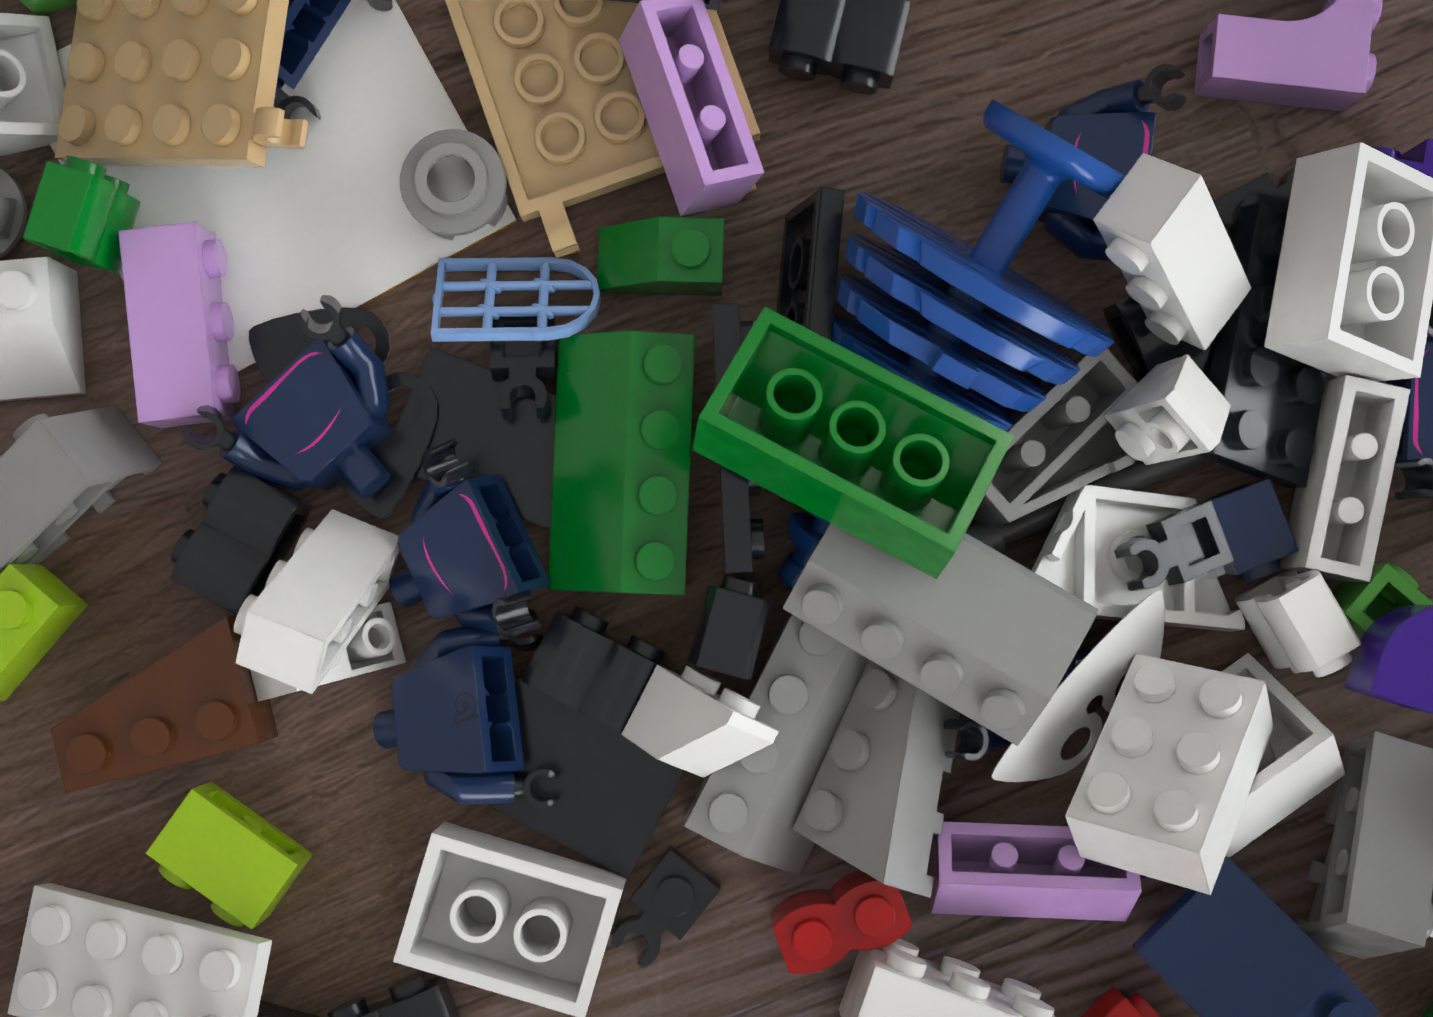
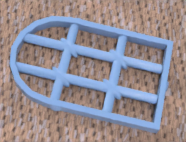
(492, 287)

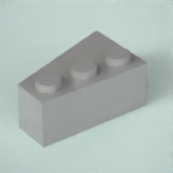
(1060, 442)
(59, 472)
(883, 782)
(1380, 857)

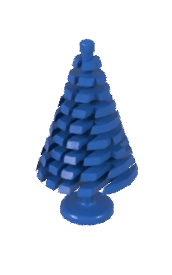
(957, 311)

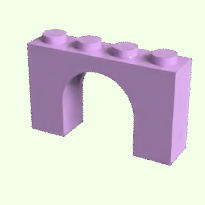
(1291, 63)

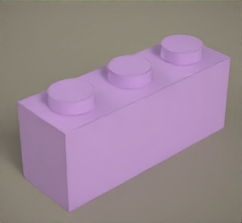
(690, 104)
(178, 323)
(1024, 874)

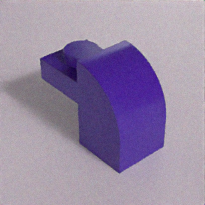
(1397, 659)

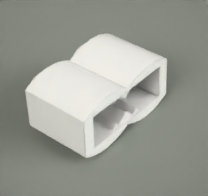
(1299, 623)

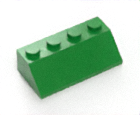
(851, 442)
(621, 462)

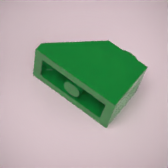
(662, 256)

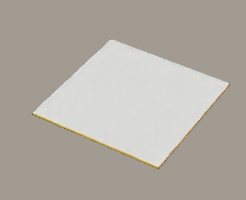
(331, 211)

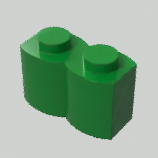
(81, 213)

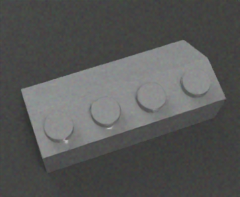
(975, 637)
(759, 797)

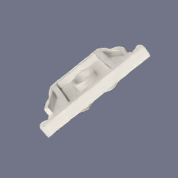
(1083, 559)

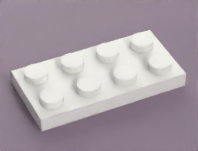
(131, 961)

